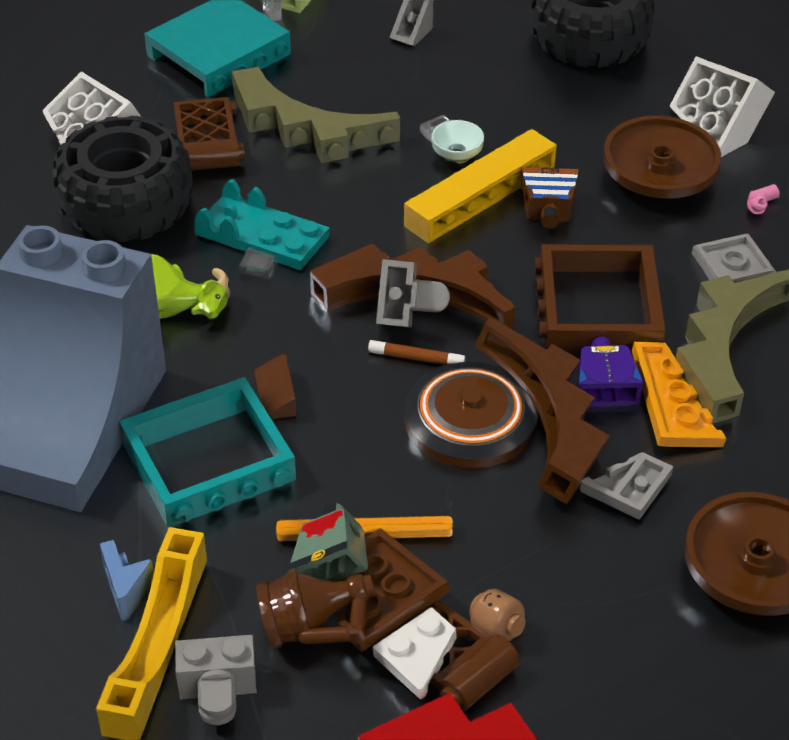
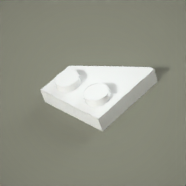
(417, 650)

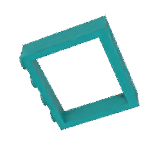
(191, 414)

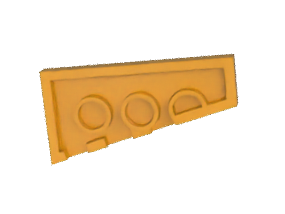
(671, 401)

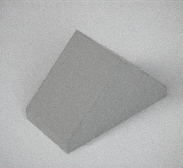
(413, 21)

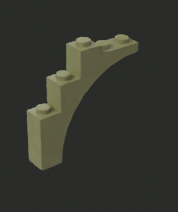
(300, 124)
(722, 313)

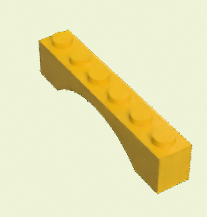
(135, 683)

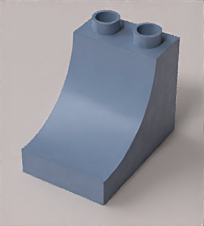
(73, 360)

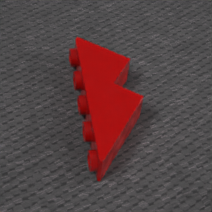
(446, 721)

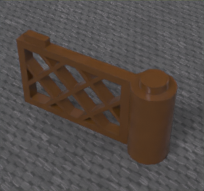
(209, 151)
(475, 667)

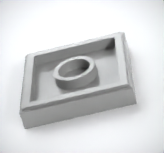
(733, 257)

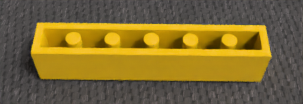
(476, 186)

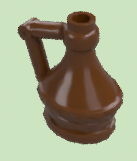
(300, 605)

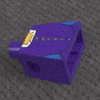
(609, 374)

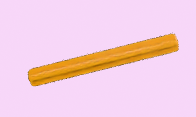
(394, 526)

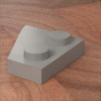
(630, 484)

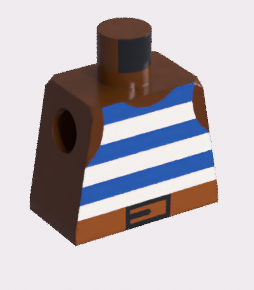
(549, 194)

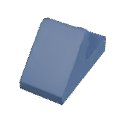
(126, 581)

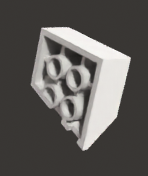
(82, 103)
(721, 103)

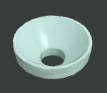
(457, 135)

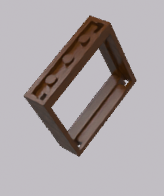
(598, 259)

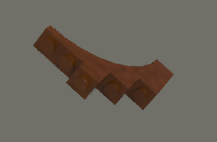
(358, 276)
(562, 406)

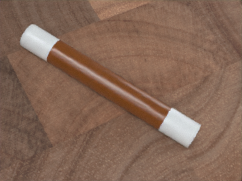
(414, 353)

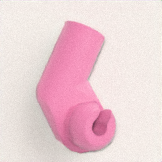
(758, 198)

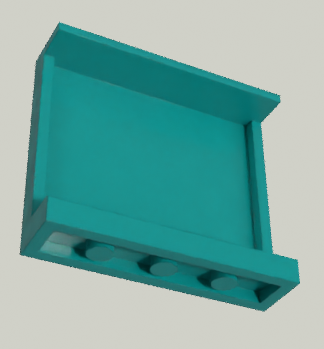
(219, 40)

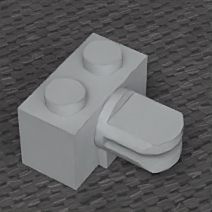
(403, 293)
(215, 674)

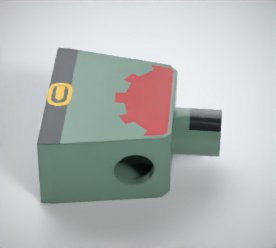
(331, 546)

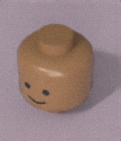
(498, 614)

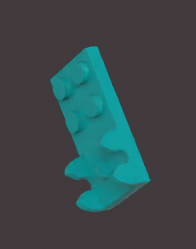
(253, 225)

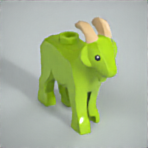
(178, 294)

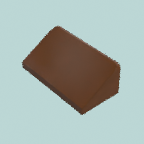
(276, 388)

